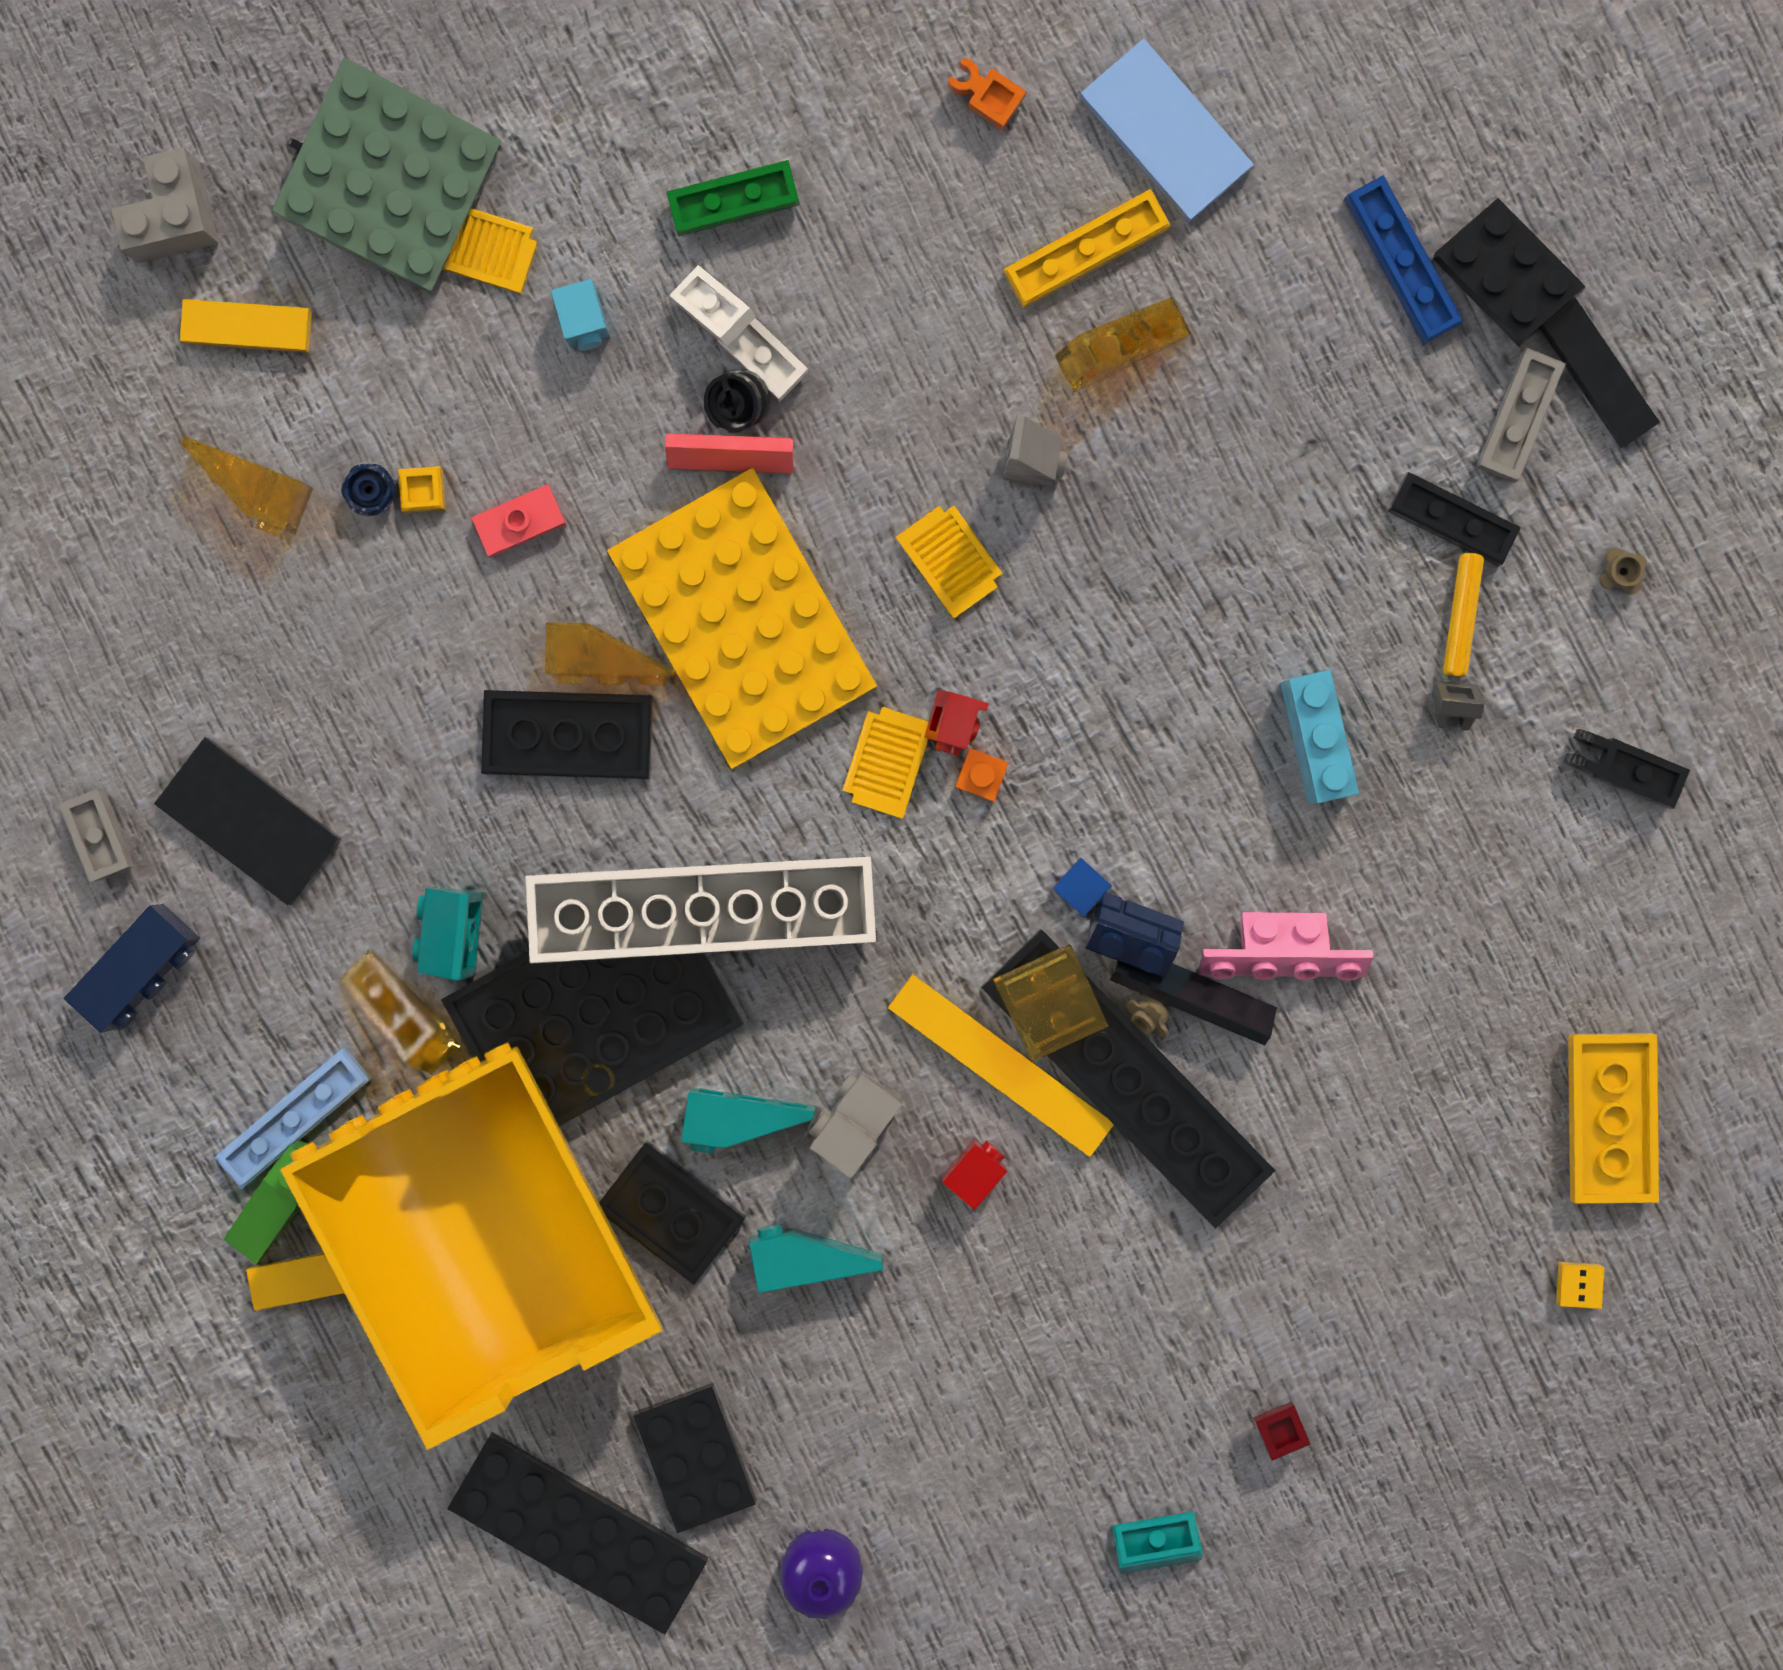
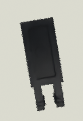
(1631, 769)

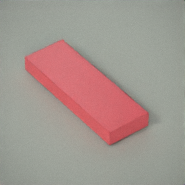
(729, 453)

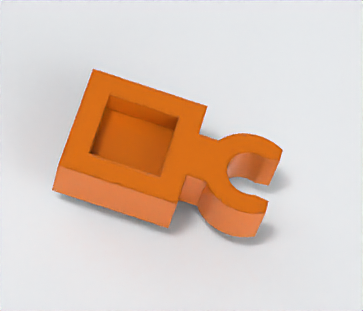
(992, 98)

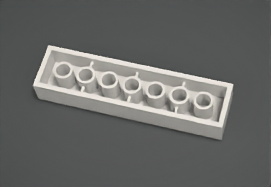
(699, 909)

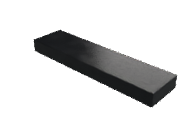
(1599, 374)
(1202, 999)

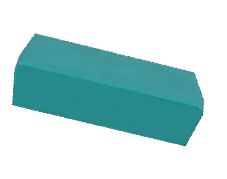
(1157, 1542)

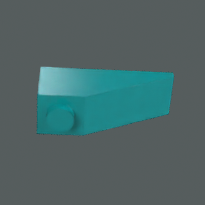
(732, 1118)
(802, 1258)

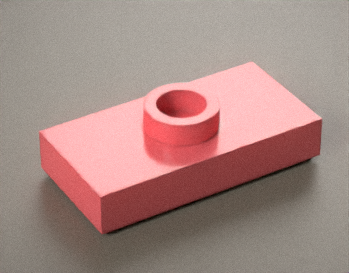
(519, 521)

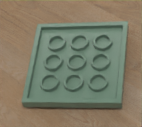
(386, 176)

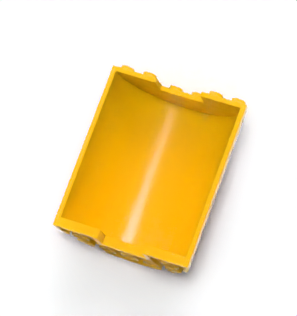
(469, 1243)

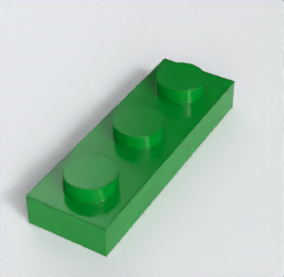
(733, 198)

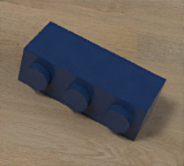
(133, 969)

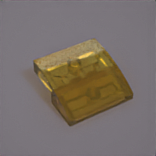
(1050, 1002)

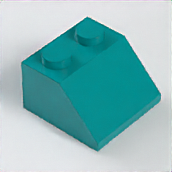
(448, 933)

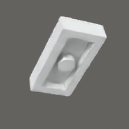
(712, 306)
(765, 355)

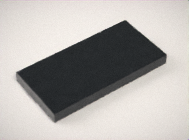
(567, 734)
(247, 821)

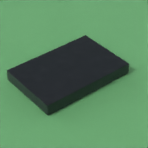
(670, 1212)

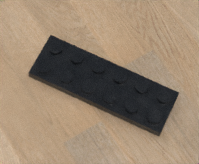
(578, 1533)

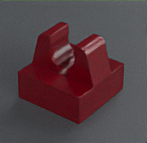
(1281, 1430)

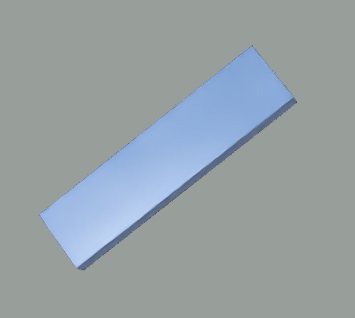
(293, 1117)

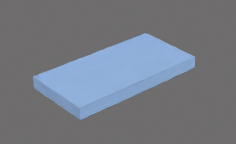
(1166, 130)

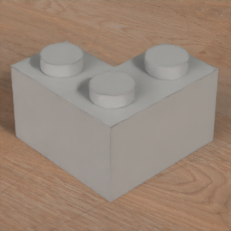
(175, 217)
(853, 1125)

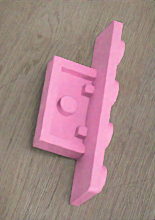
(1285, 947)

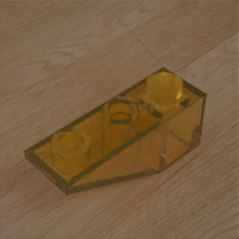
(1121, 343)
(586, 651)

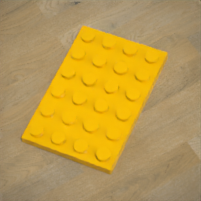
(742, 618)

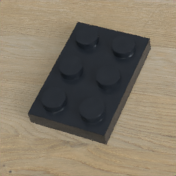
(1508, 272)
(695, 1458)

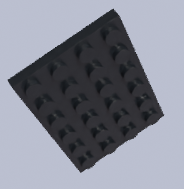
(587, 1012)

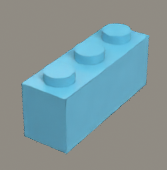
(1319, 737)

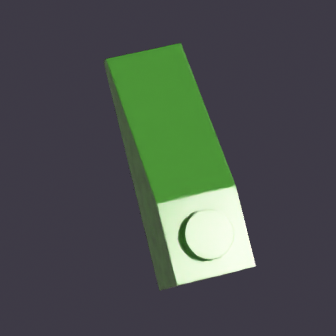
(266, 1212)

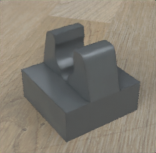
(1459, 701)

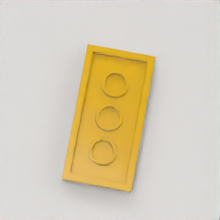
(1613, 1118)

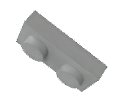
(96, 835)

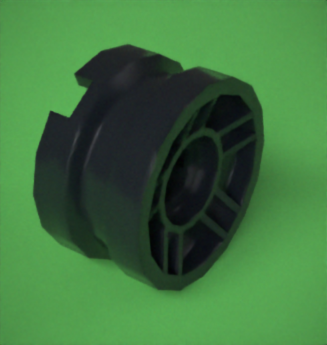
(743, 385)

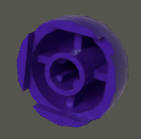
(821, 1573)

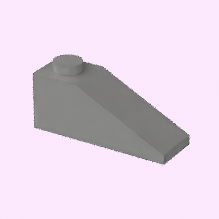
(1033, 454)

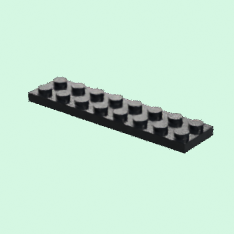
(1154, 1104)

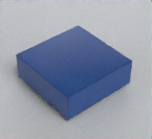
(1082, 887)

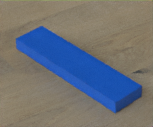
(1403, 260)

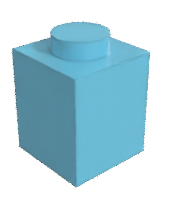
(581, 315)

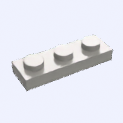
(1520, 415)

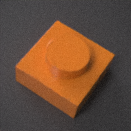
(981, 775)

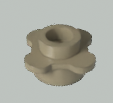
(1635, 568)
(1149, 1016)

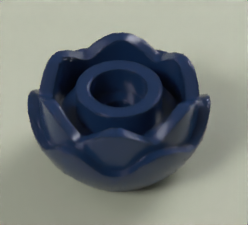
(355, 488)

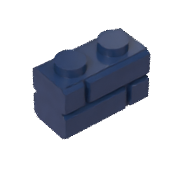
(1135, 935)

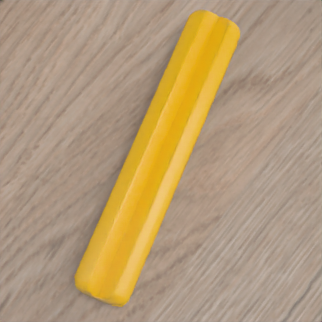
(1463, 615)

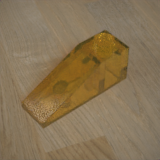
(257, 491)
(400, 1014)

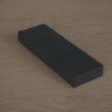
(1453, 519)

